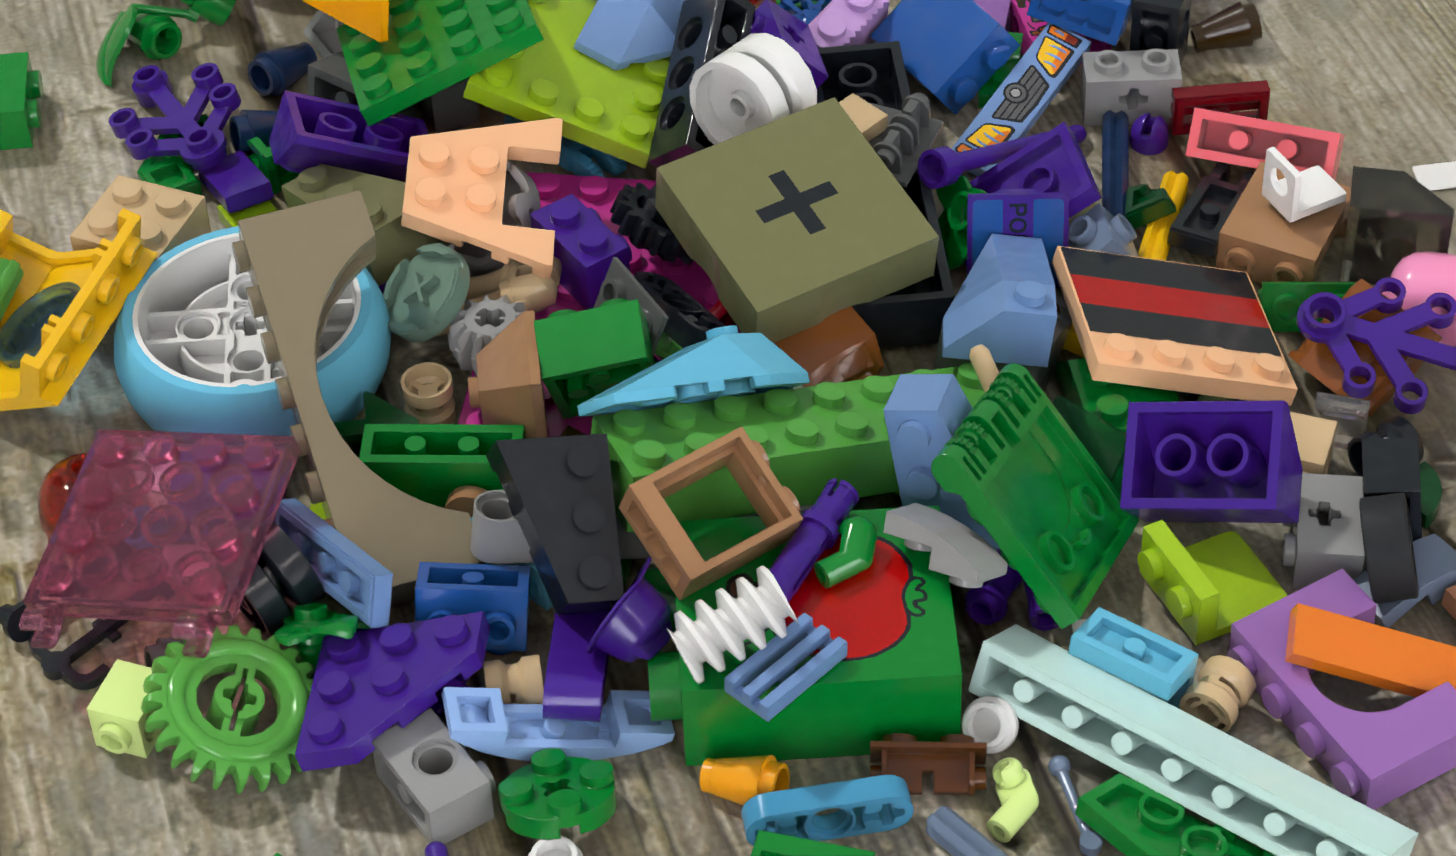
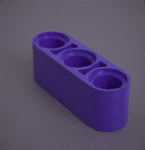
(574, 678)

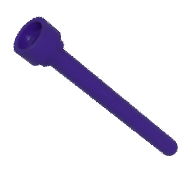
(944, 166)

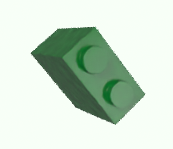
(18, 101)

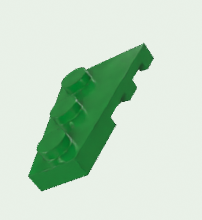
(1152, 825)

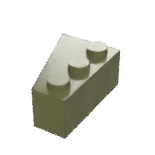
(384, 204)

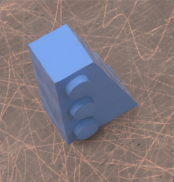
(919, 422)

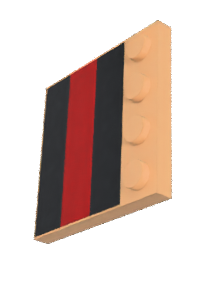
(1172, 326)

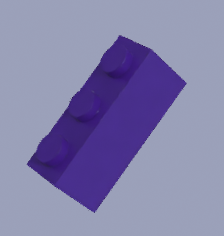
(336, 134)
(1211, 462)

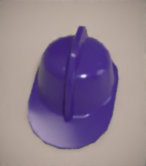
(636, 623)

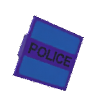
(1017, 214)

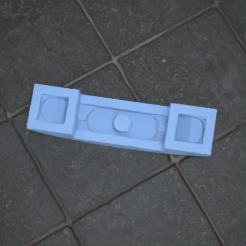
(519, 730)

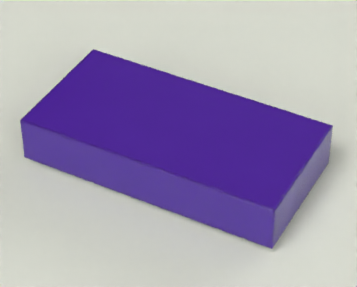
(237, 183)

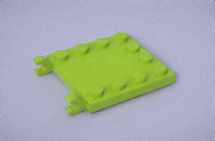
(554, 80)

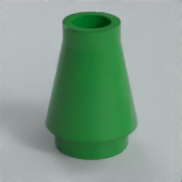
(156, 36)

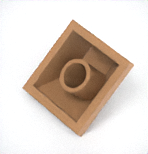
(510, 379)

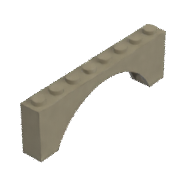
(298, 271)

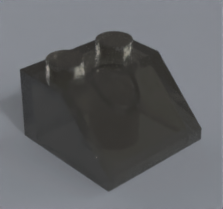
(1389, 220)

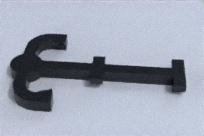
(58, 666)

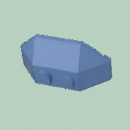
(630, 31)

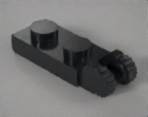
(1207, 211)

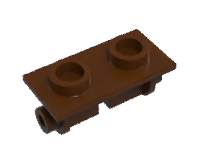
(949, 760)

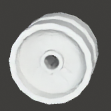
(750, 87)

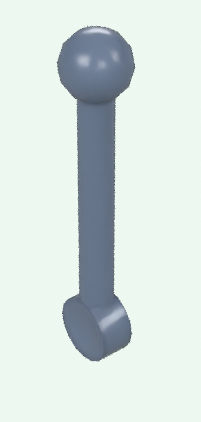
(1090, 841)

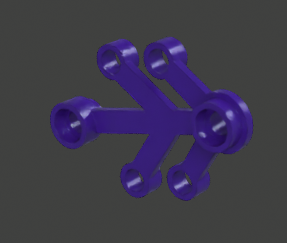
(200, 146)
(1385, 337)

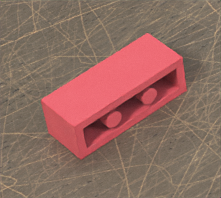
(1245, 141)

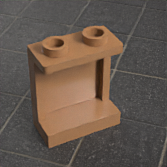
(1268, 245)

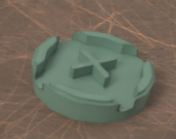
(426, 292)

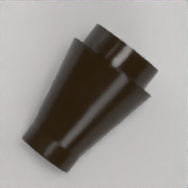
(1229, 28)

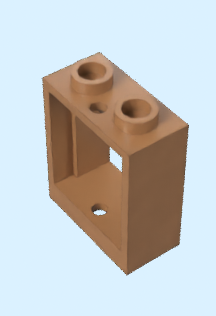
(666, 539)

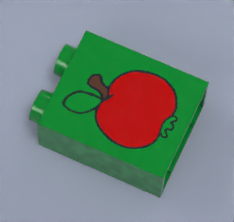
(897, 670)

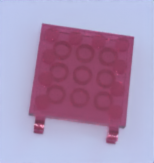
(161, 532)

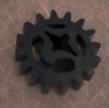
(640, 220)

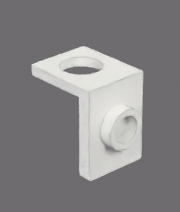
(1298, 192)

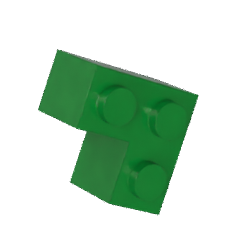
(591, 350)

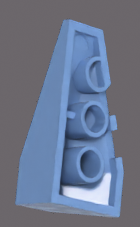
(1005, 304)

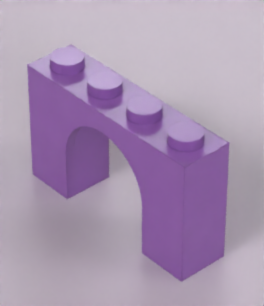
(1365, 753)

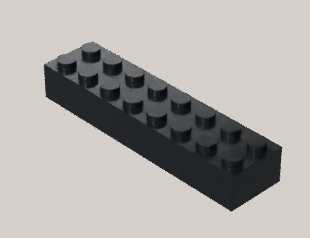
(880, 78)

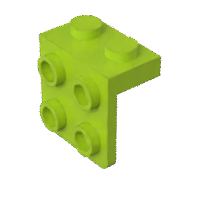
(1207, 581)

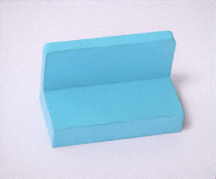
(1135, 655)

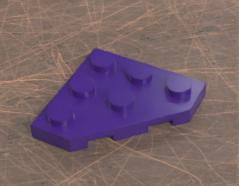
(381, 681)

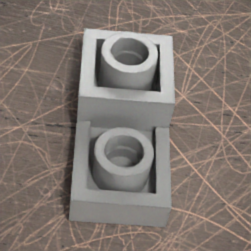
(952, 545)

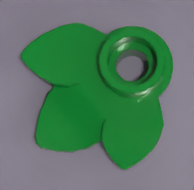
(954, 220)
(313, 622)

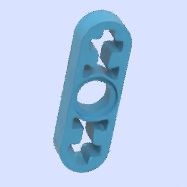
(864, 805)

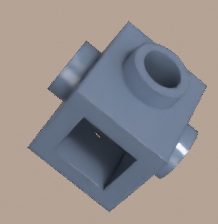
(1102, 232)

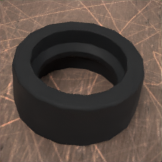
(1388, 548)

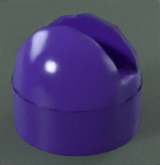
(1158, 138)

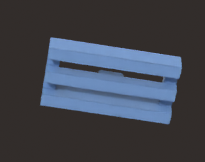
(779, 662)

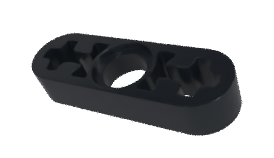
(687, 317)

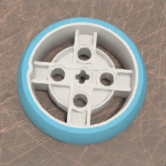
(197, 355)

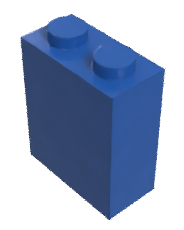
(948, 46)

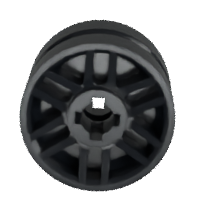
(278, 580)

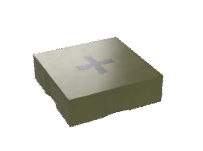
(796, 221)

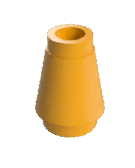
(743, 777)

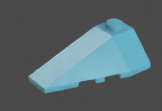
(704, 371)

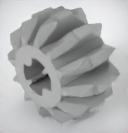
(478, 326)

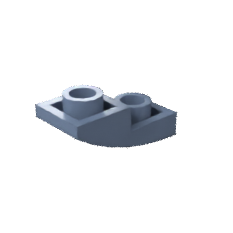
(1435, 573)

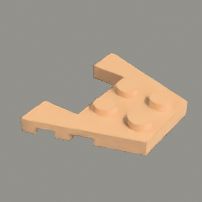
(460, 185)

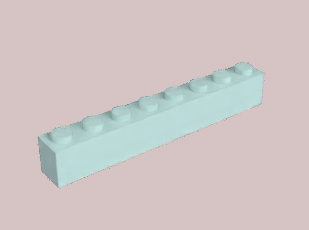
(1179, 753)

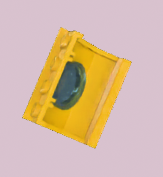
(62, 309)

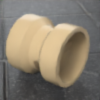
(428, 393)
(517, 681)
(1219, 693)

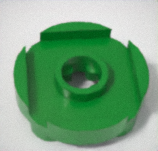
(558, 794)

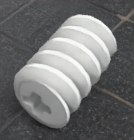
(731, 623)

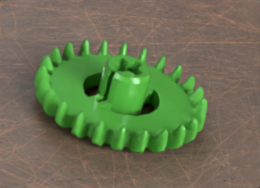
(208, 740)

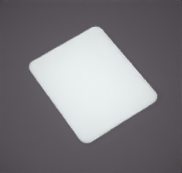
(1437, 175)

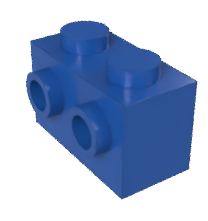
(471, 588)

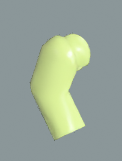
(1016, 796)

